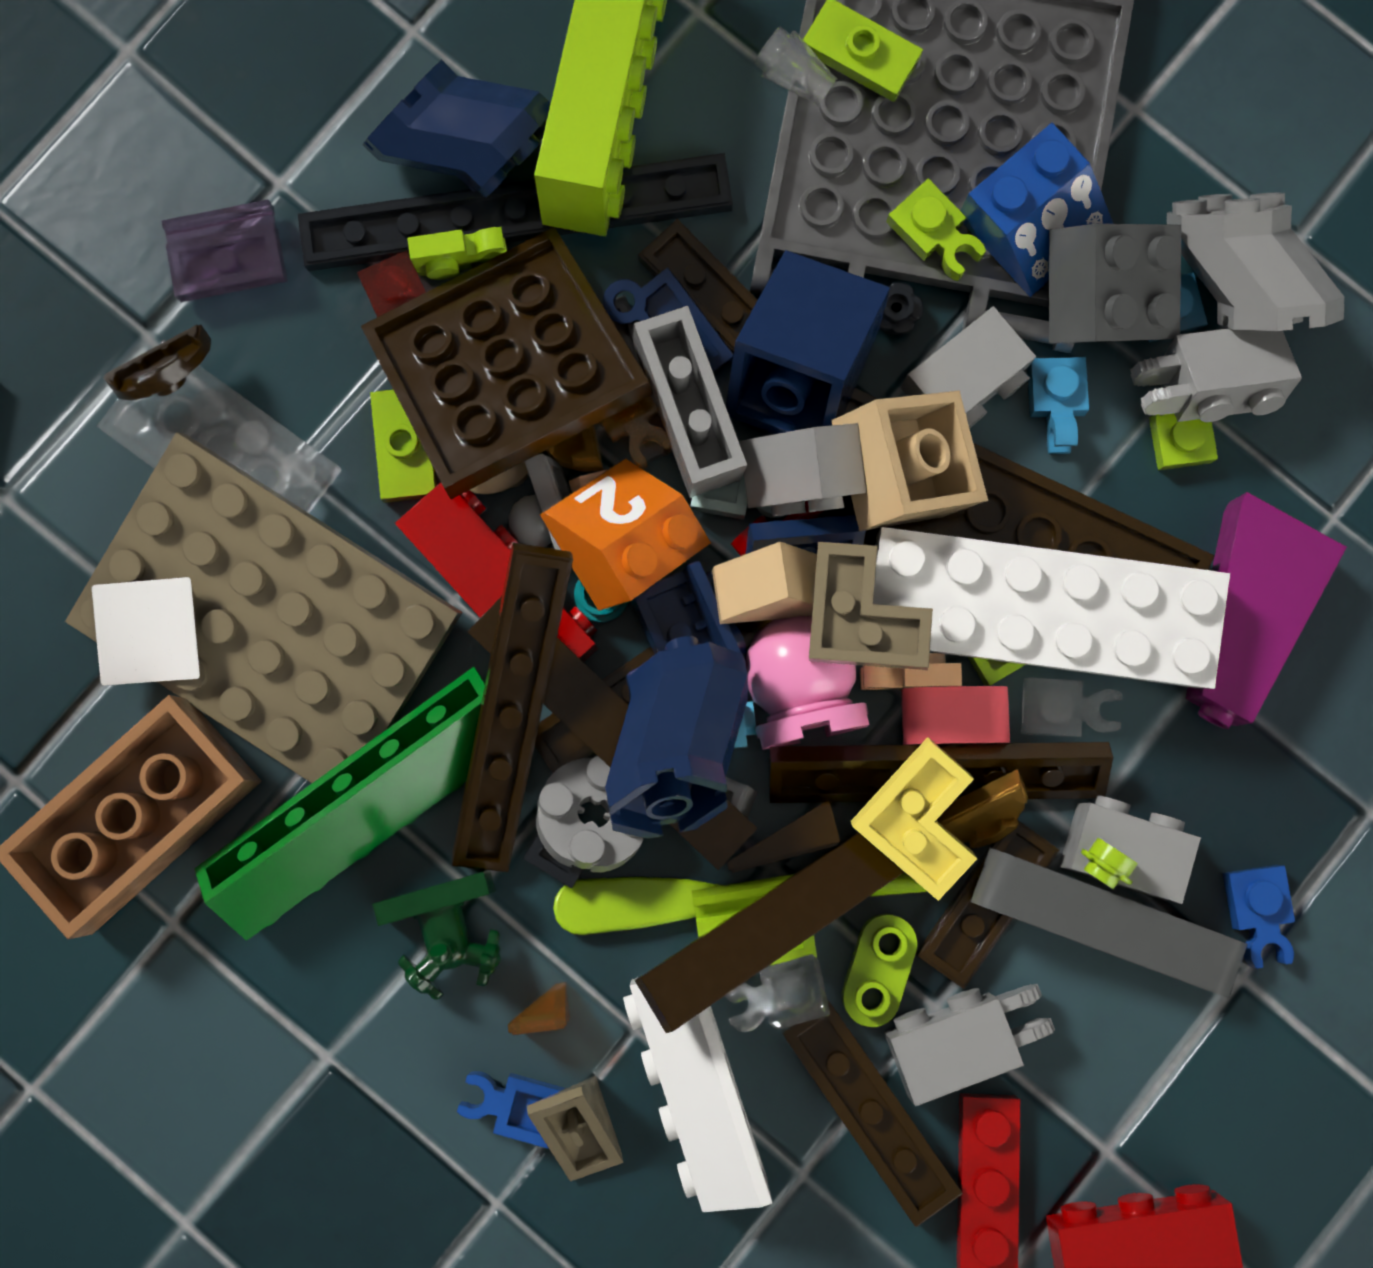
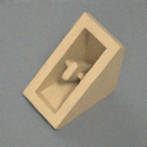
(766, 584)

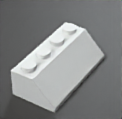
(702, 1109)

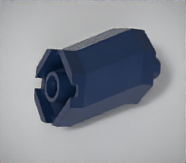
(462, 128)
(677, 738)

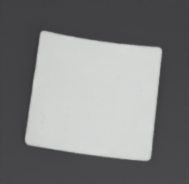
(145, 631)

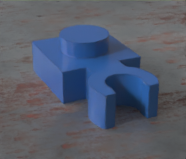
(1260, 902)
(509, 1105)

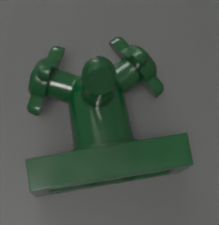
(443, 931)

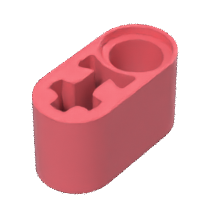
(956, 715)

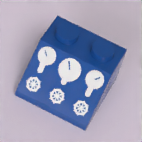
(1028, 195)

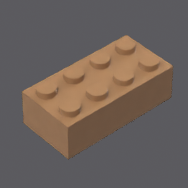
(127, 817)

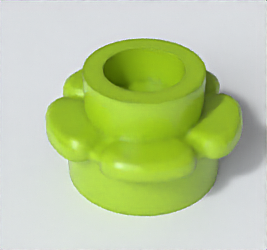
(1108, 864)

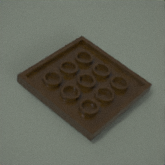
(505, 362)

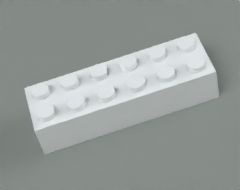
(1057, 606)

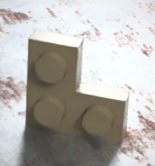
(851, 627)

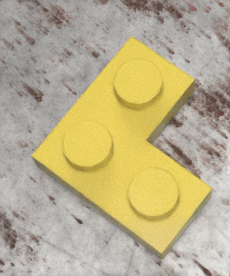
(905, 816)

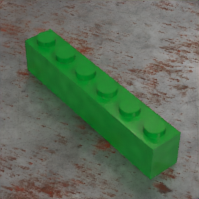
(345, 811)

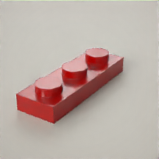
(988, 1181)

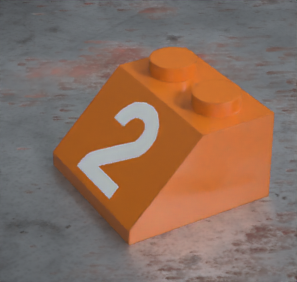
(624, 532)

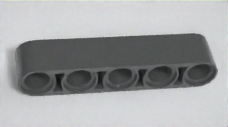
(1109, 922)

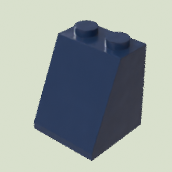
(803, 346)

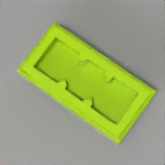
(862, 49)
(401, 459)

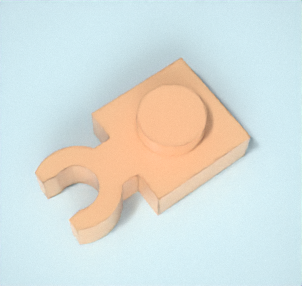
(938, 675)

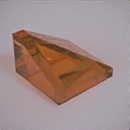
(544, 1014)

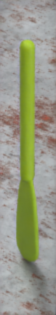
(645, 902)

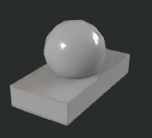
(549, 488)

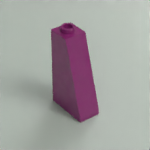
(1273, 587)

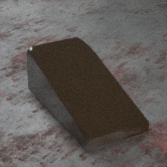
(805, 835)

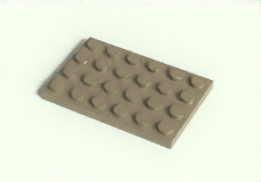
(295, 625)

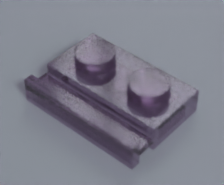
(224, 251)

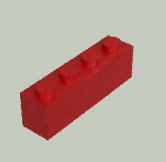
(477, 558)

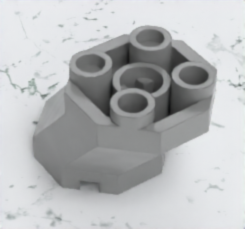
(1255, 263)

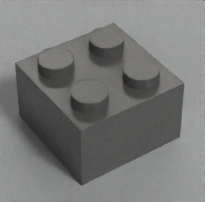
(1114, 282)

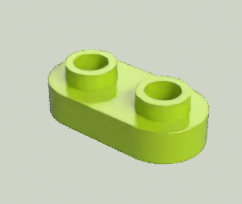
(878, 970)

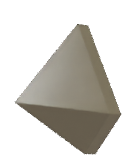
(577, 1129)

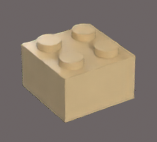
(915, 459)

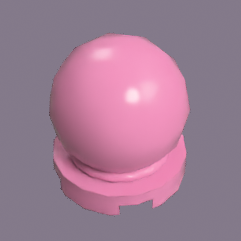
(796, 690)

